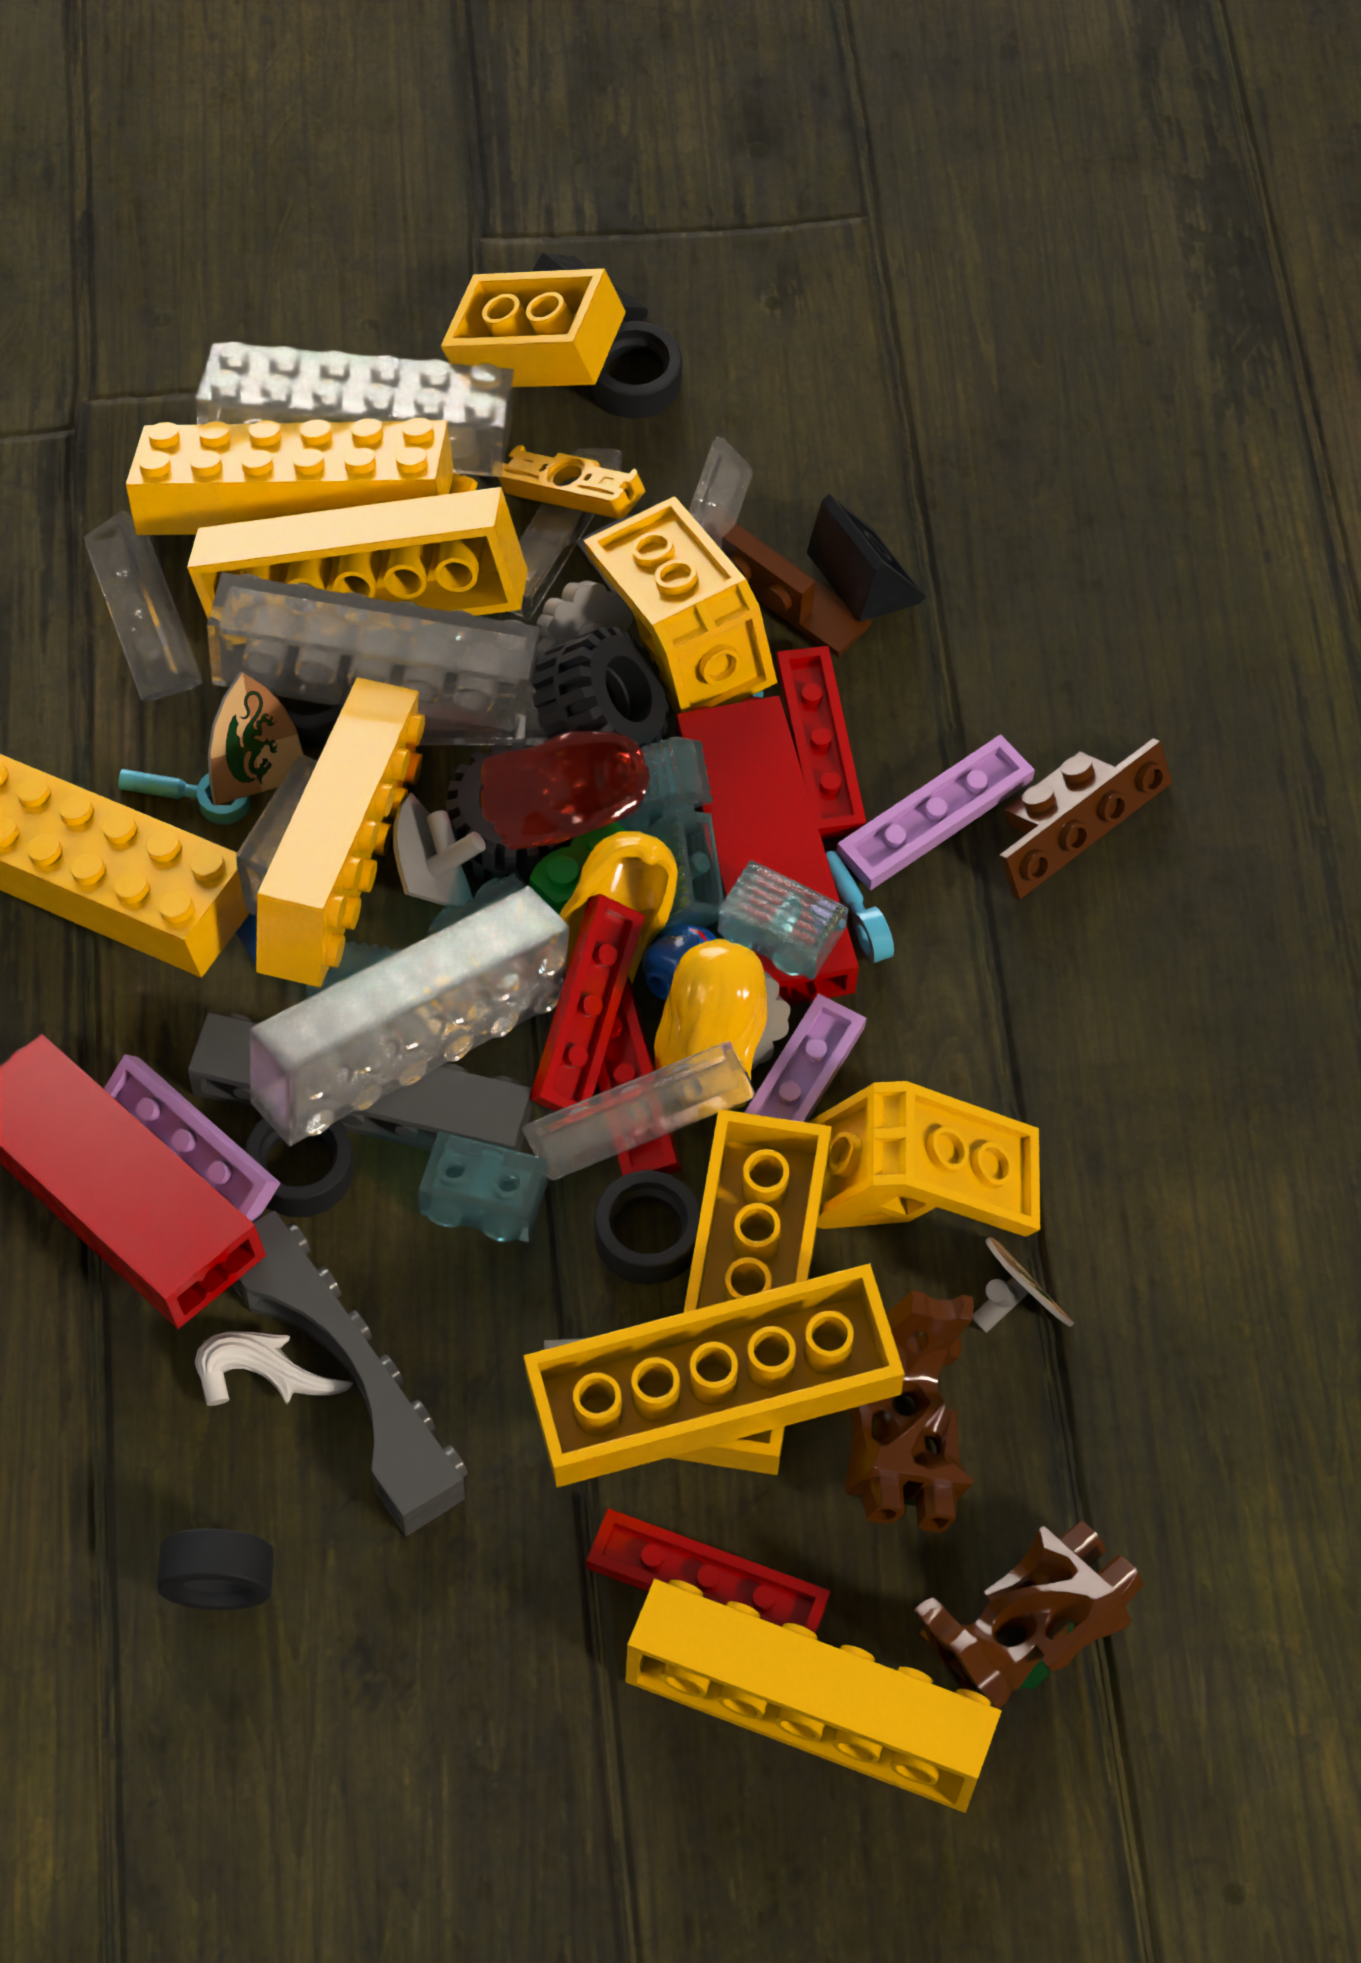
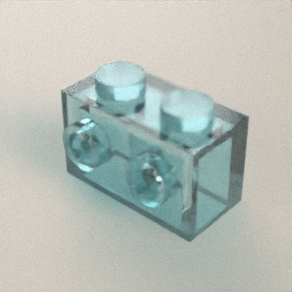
(482, 1187)

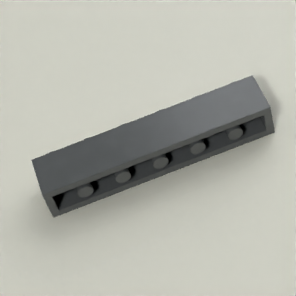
(412, 1115)

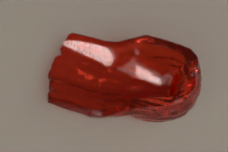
(562, 787)

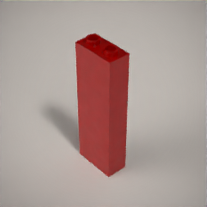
(768, 818)
(119, 1185)

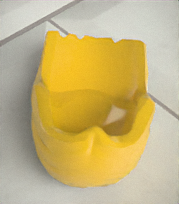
(634, 872)
(712, 1000)

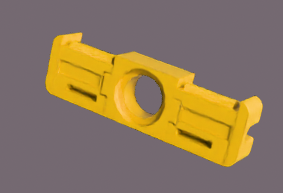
(595, 491)

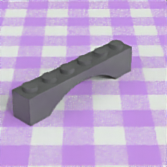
(408, 1464)

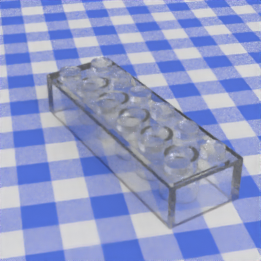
(300, 386)
(319, 641)
(407, 1015)

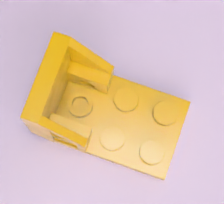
(687, 606)
(915, 1150)

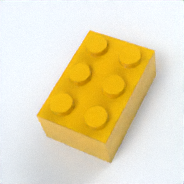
(539, 323)

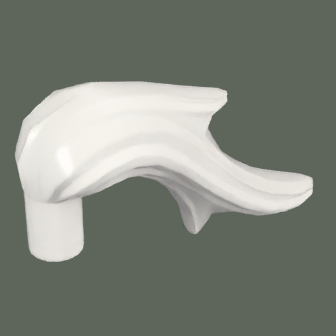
(260, 1355)

